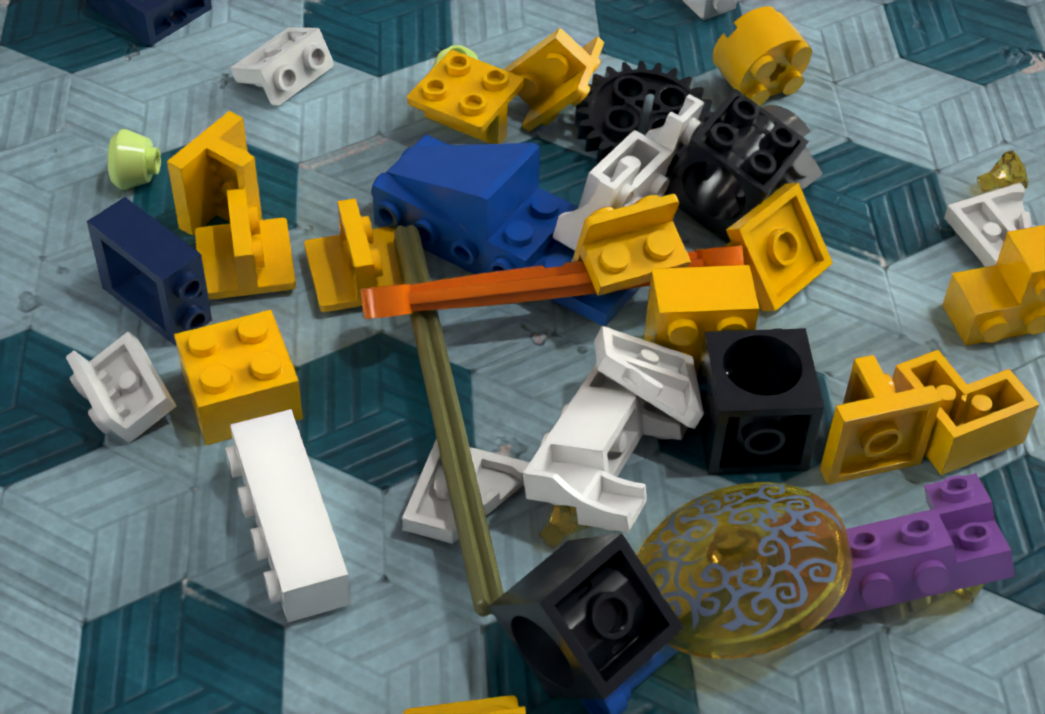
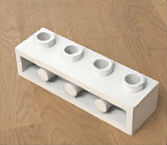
(289, 517)

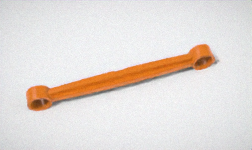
(508, 286)

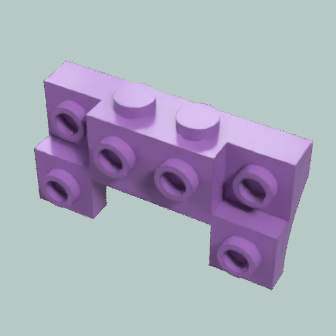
(927, 550)

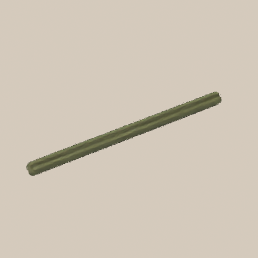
(450, 433)

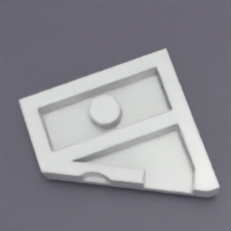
(987, 219)
(651, 372)
(430, 506)

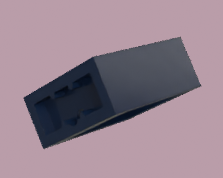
(151, 18)
(150, 269)

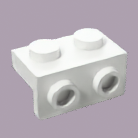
(121, 388)

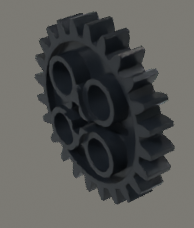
(617, 105)

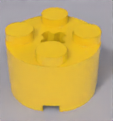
(763, 55)

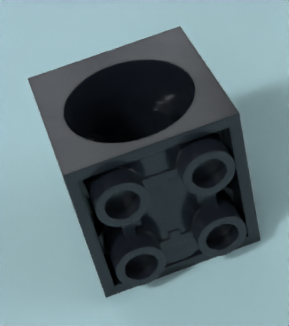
(733, 163)
(758, 401)
(586, 617)

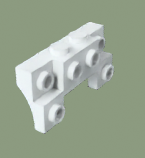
(632, 170)
(589, 449)

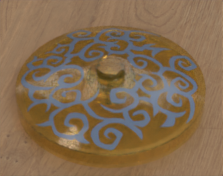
(749, 568)

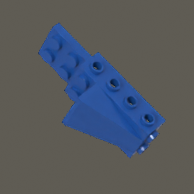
(483, 212)

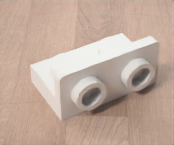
(285, 63)

